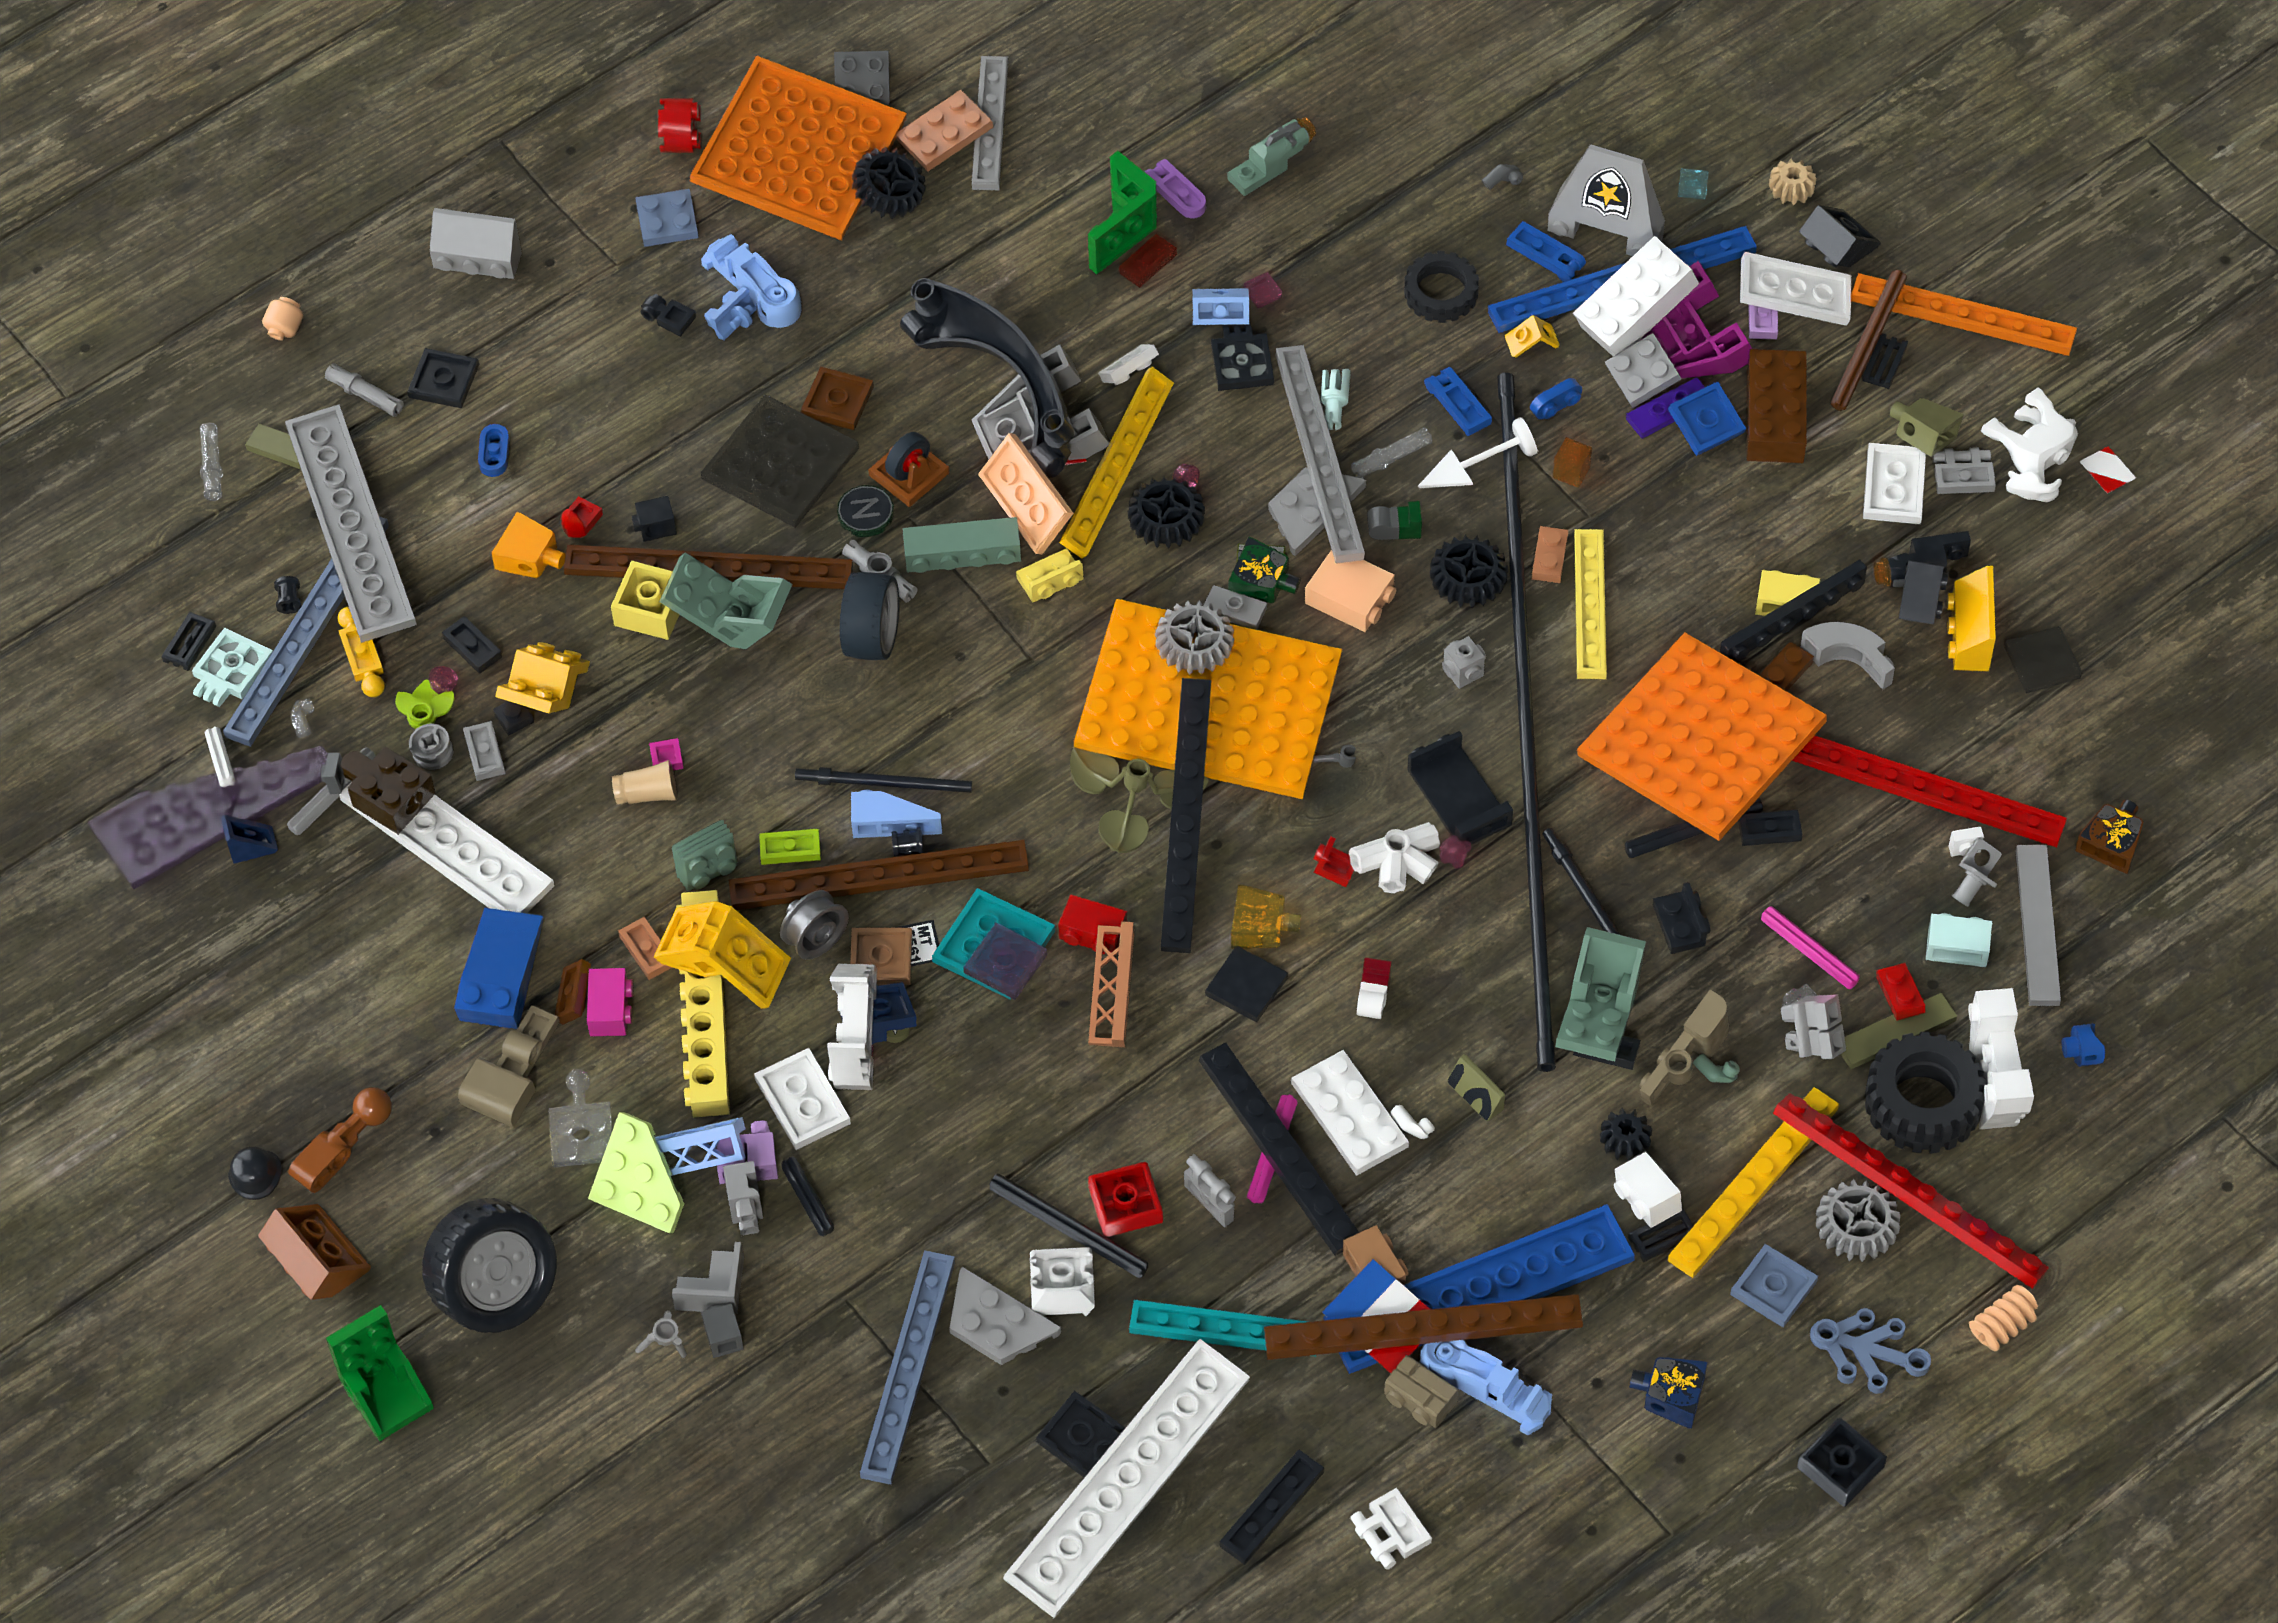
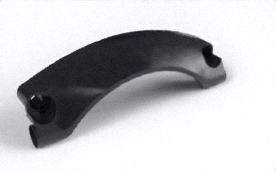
(959, 319)

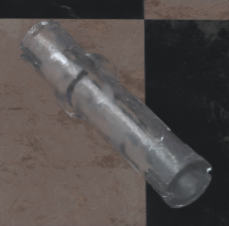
(1381, 458)
(211, 470)

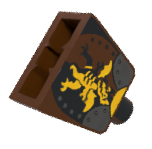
(2112, 836)

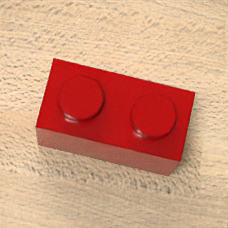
(1081, 921)

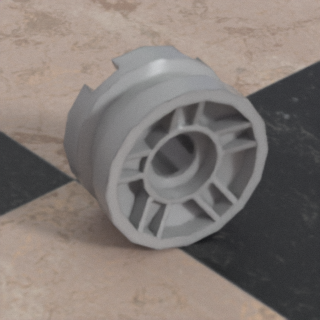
(435, 755)

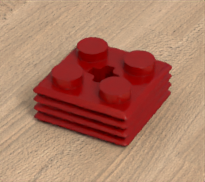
(1131, 1182)

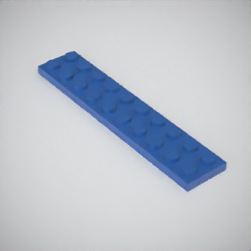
(1522, 1269)

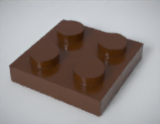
(837, 398)

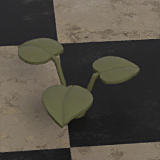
(1095, 771)

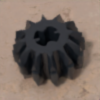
(1618, 1125)

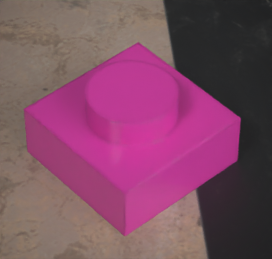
(667, 750)

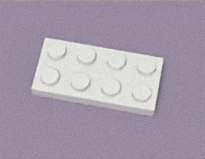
(1795, 288)
(1349, 1112)

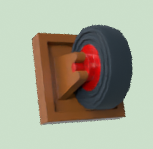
(909, 469)

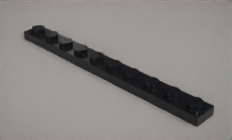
(1186, 816)

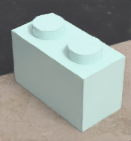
(1958, 940)

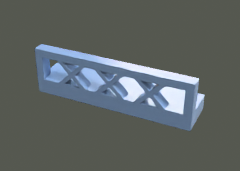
(700, 1137)

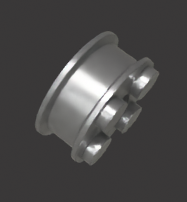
(814, 924)

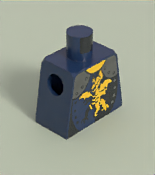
(1672, 1388)

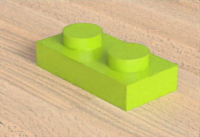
(789, 846)

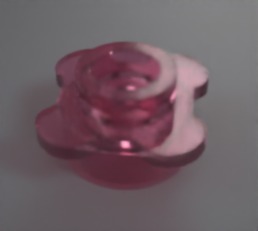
(1448, 849)

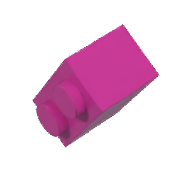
(608, 1002)

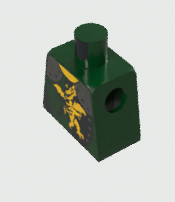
(1262, 573)

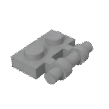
(1964, 477)
(1210, 1190)

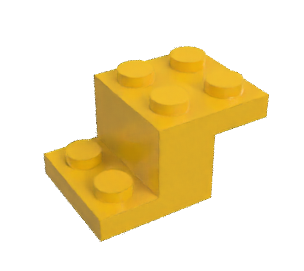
(543, 677)

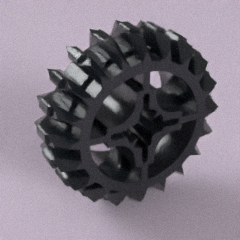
(904, 179)
(1166, 512)
(1481, 583)

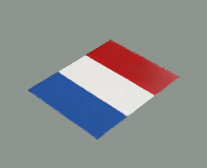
(1376, 1293)

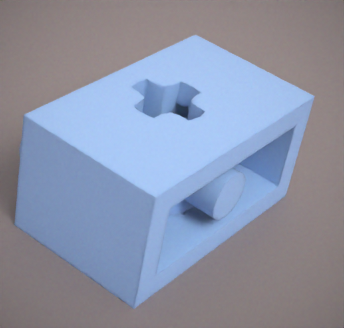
(1220, 306)

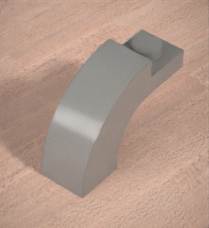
(1850, 643)

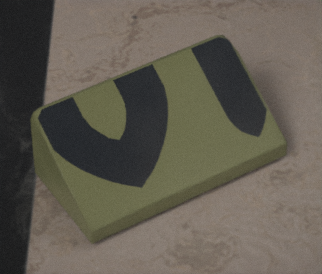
(1476, 1088)

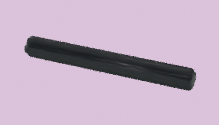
(1671, 835)

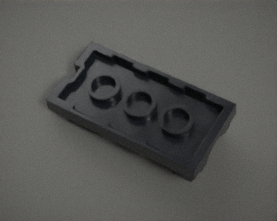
(1079, 1435)

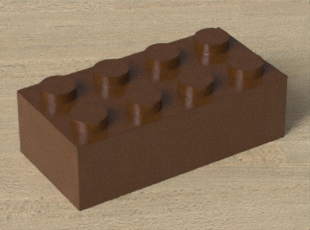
(1776, 406)

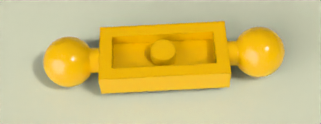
(361, 656)

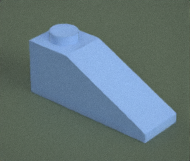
(881, 813)

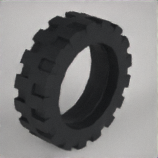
(1441, 309)

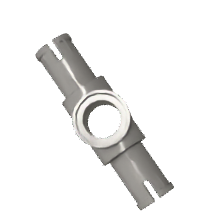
(878, 561)

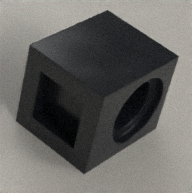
(654, 519)

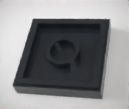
(443, 378)
(1246, 984)

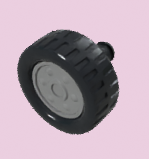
(489, 1265)

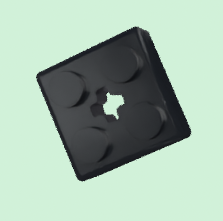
(1839, 1444)

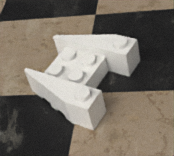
(1994, 1044)
(851, 1058)

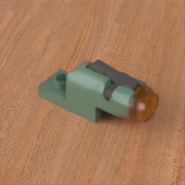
(1271, 155)

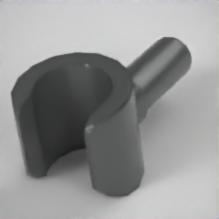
(1342, 757)

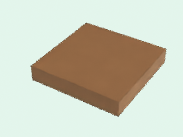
(886, 949)

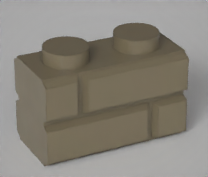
(1420, 1392)

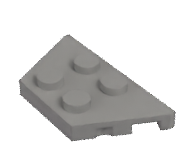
(1299, 511)
(995, 1320)

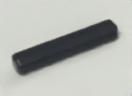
(807, 1196)

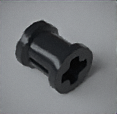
(287, 594)

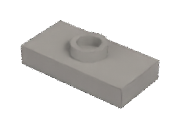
(1237, 607)
(484, 751)

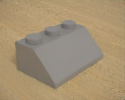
(474, 243)

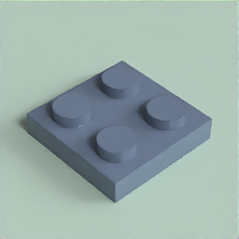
(666, 217)
(1774, 1285)

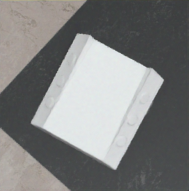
(1062, 1281)

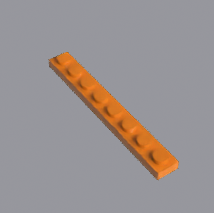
(1969, 316)

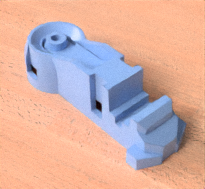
(753, 272)
(1482, 1374)

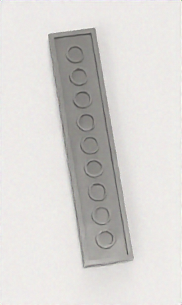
(350, 523)

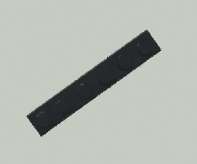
(1800, 608)

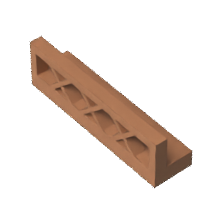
(1122, 982)

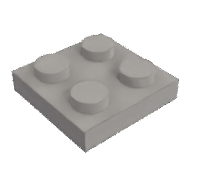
(1642, 370)

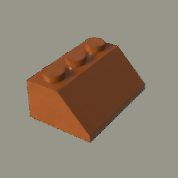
(313, 1250)

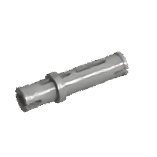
(355, 385)

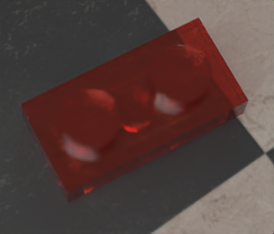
(1147, 260)

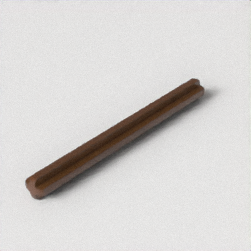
(1868, 340)

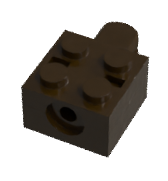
(387, 787)

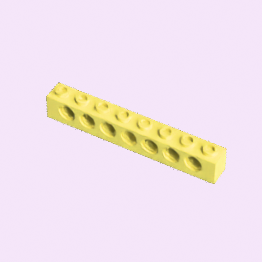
(709, 1098)

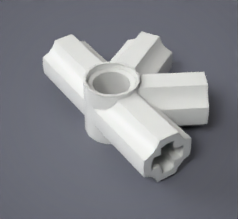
(1394, 863)

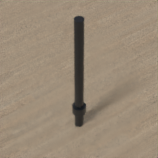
(826, 776)
(1563, 857)

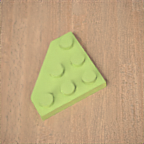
(637, 1176)

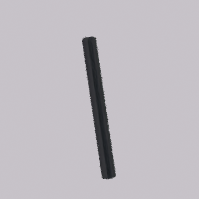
(1068, 1225)

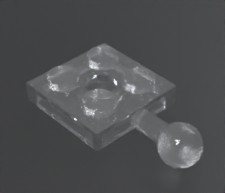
(568, 1119)

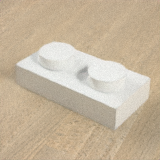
(1136, 359)

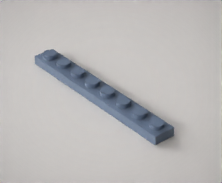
(907, 1367)

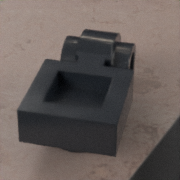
(673, 317)

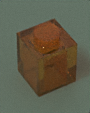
(1572, 462)

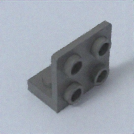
(864, 74)

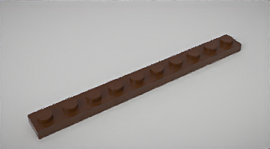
(799, 571)
(880, 874)
(1423, 1327)

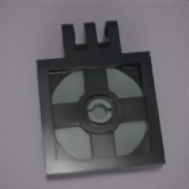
(1241, 359)

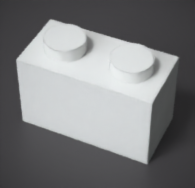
(1647, 1190)

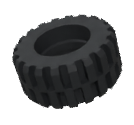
(1933, 1059)

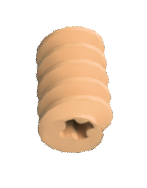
(2004, 1317)

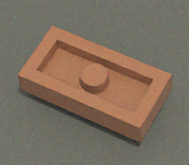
(1549, 554)
(642, 945)

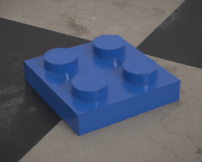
(1707, 418)

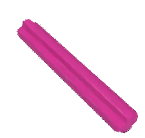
(1810, 947)
(1264, 1170)

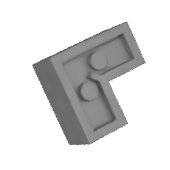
(720, 1288)

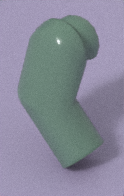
(1714, 1073)

